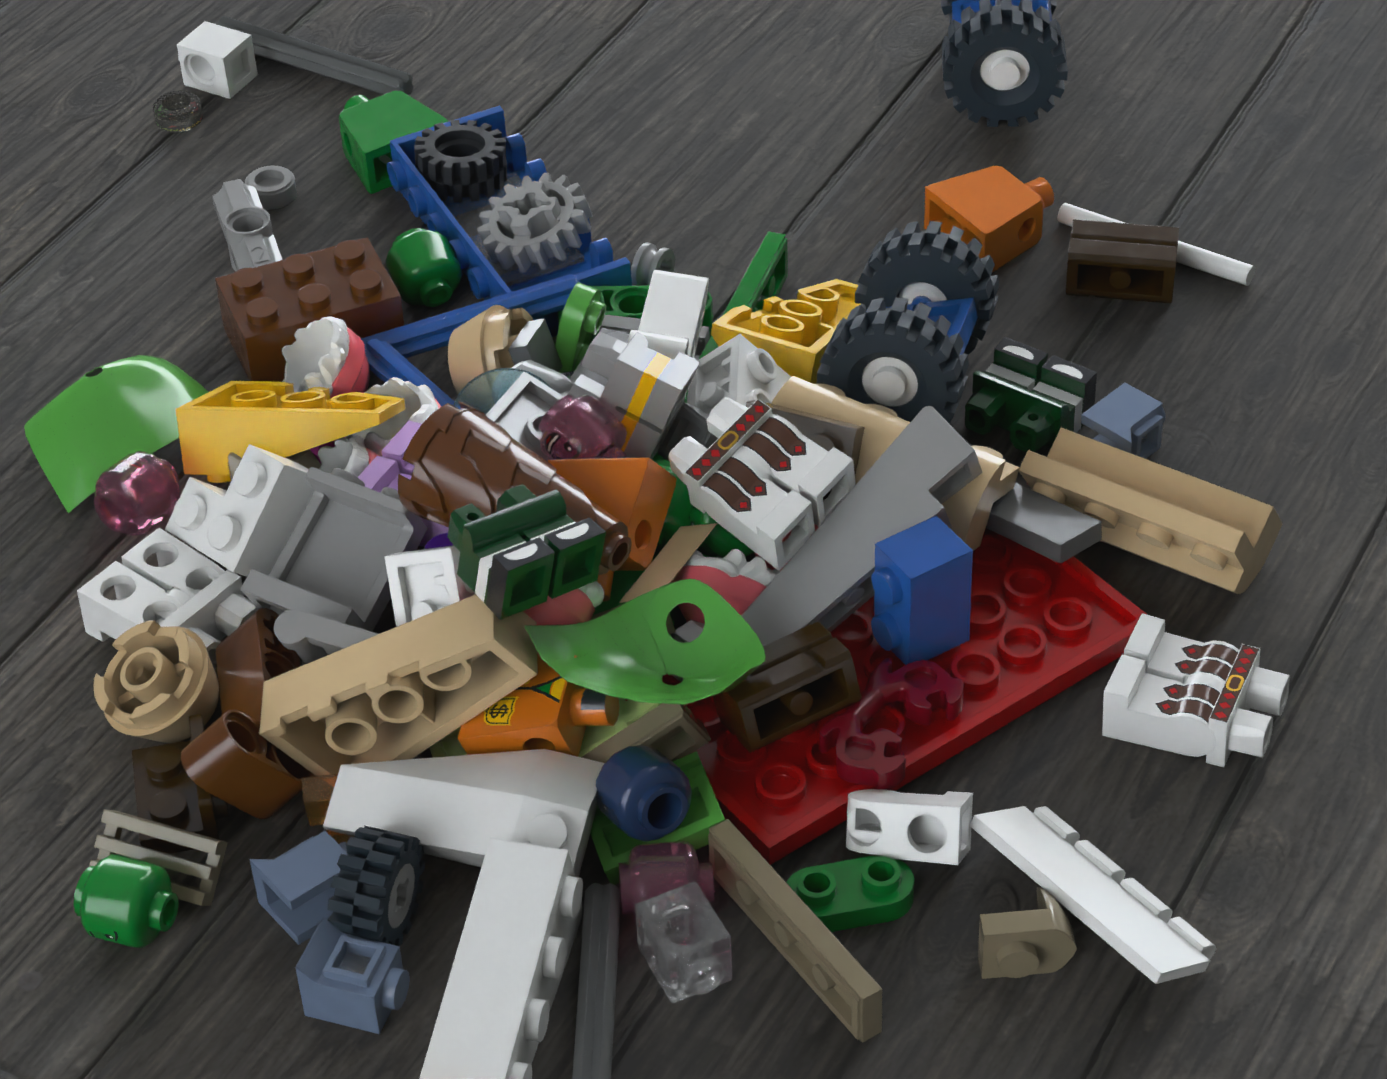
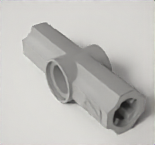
(245, 226)

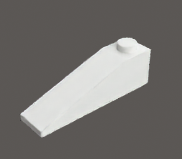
(468, 799)

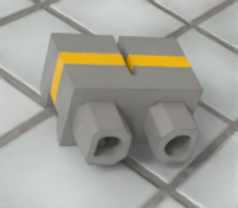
(640, 390)

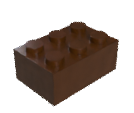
(272, 301)

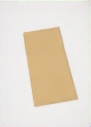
(670, 559)

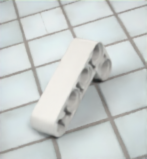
(673, 313)

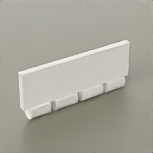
(1096, 892)

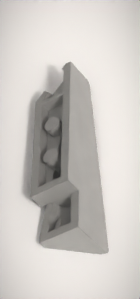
(836, 564)

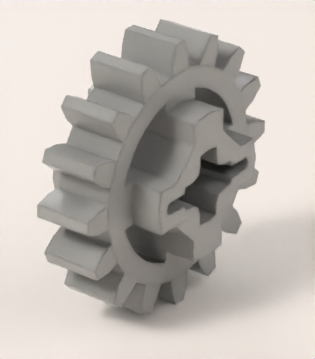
(535, 222)

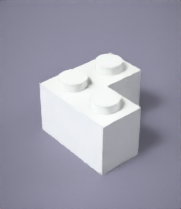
(251, 518)

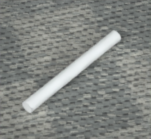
(1186, 253)

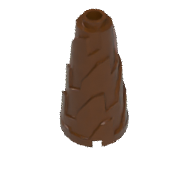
(473, 460)

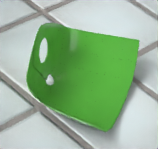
(106, 417)
(632, 650)

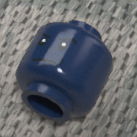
(643, 793)

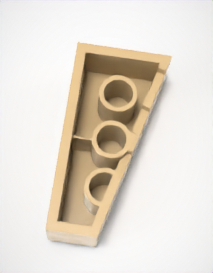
(398, 688)

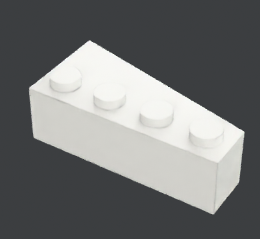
(507, 964)

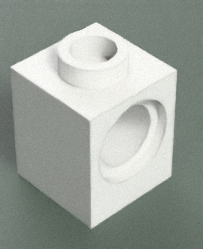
(217, 59)

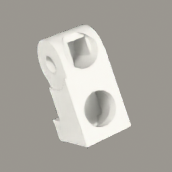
(910, 825)

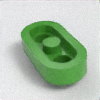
(579, 321)

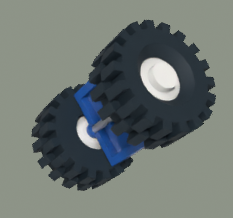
(1003, 58)
(918, 313)

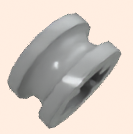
(650, 259)

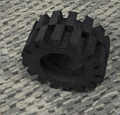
(462, 160)

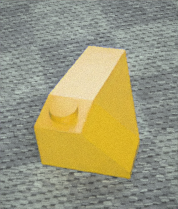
(792, 329)
(271, 419)

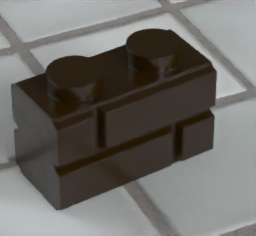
(1122, 261)
(797, 685)

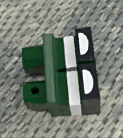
(1029, 395)
(524, 550)

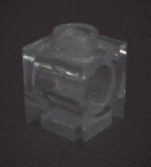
(684, 942)

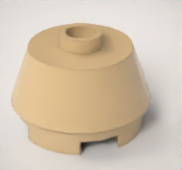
(484, 343)
(157, 683)

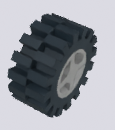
(377, 885)

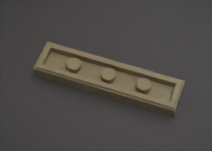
(796, 931)

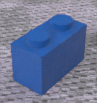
(922, 591)

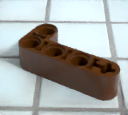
(231, 754)

